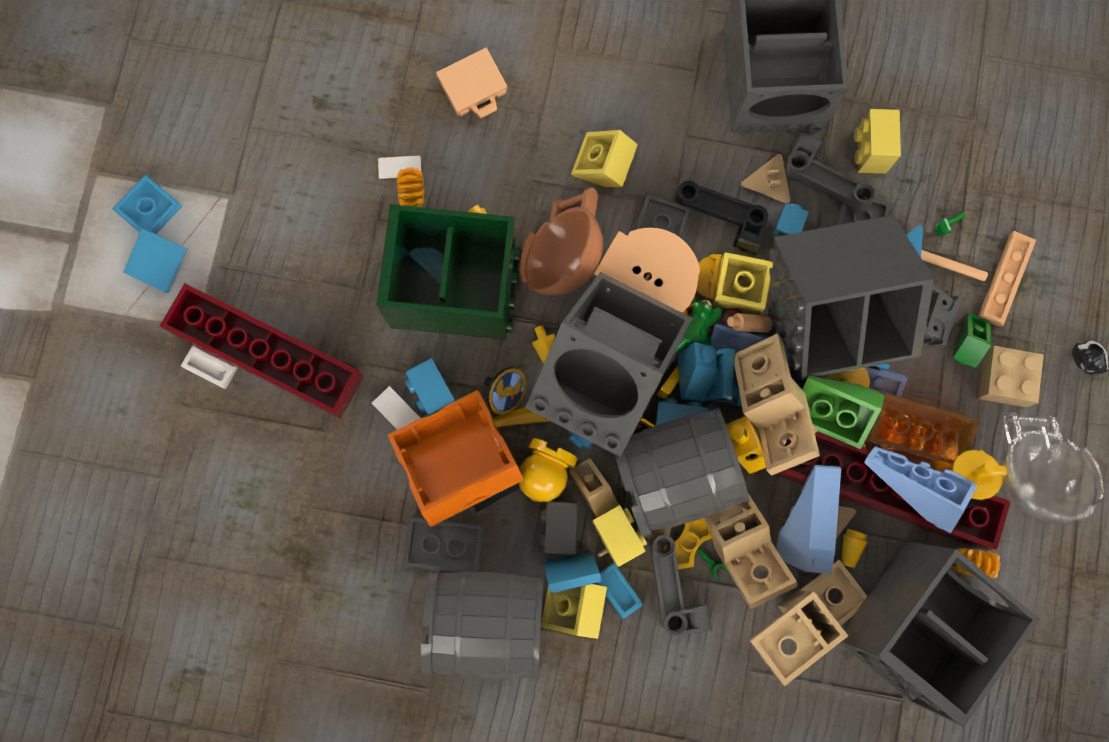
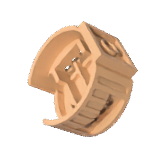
(659, 255)

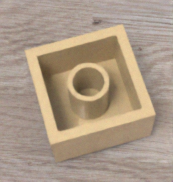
(1010, 376)

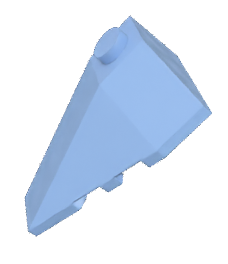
(932, 493)
(811, 528)

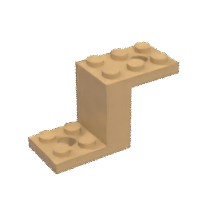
(810, 623)

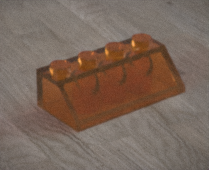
(923, 428)

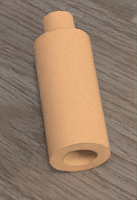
(750, 323)

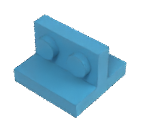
(725, 384)

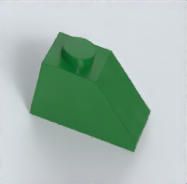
(972, 341)

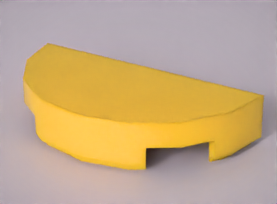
(708, 276)
(669, 385)

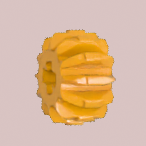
(410, 187)
(984, 560)

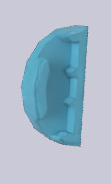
(430, 261)

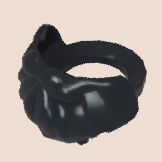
(1091, 360)

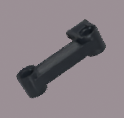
(728, 209)

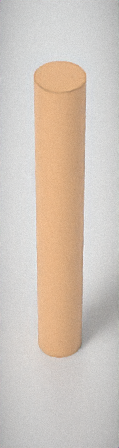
(953, 265)

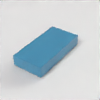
(619, 591)

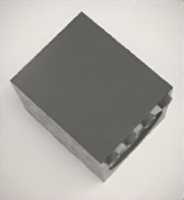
(784, 64)
(607, 362)
(936, 632)

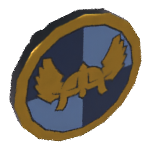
(505, 390)

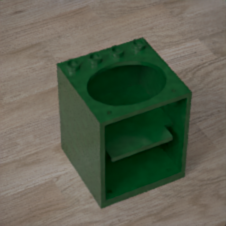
(475, 272)

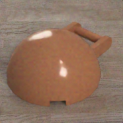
(565, 248)

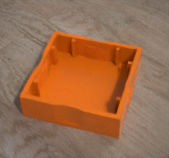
(454, 458)

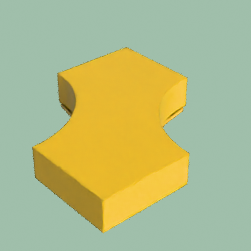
(686, 545)

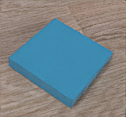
(147, 206)
(155, 260)
(572, 572)

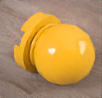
(545, 471)

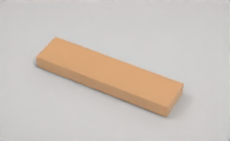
(1006, 278)

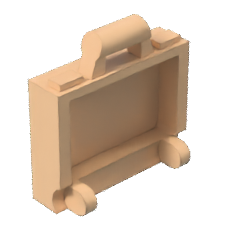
(473, 83)

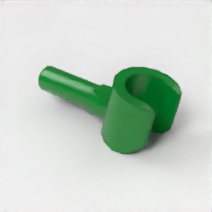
(944, 226)
(713, 565)

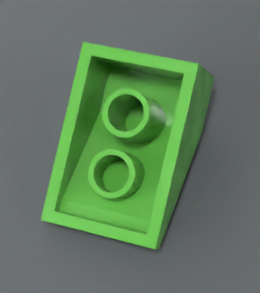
(842, 409)

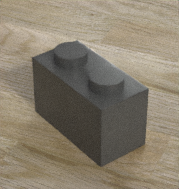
(560, 528)

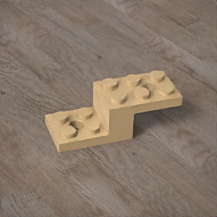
(775, 405)
(746, 547)

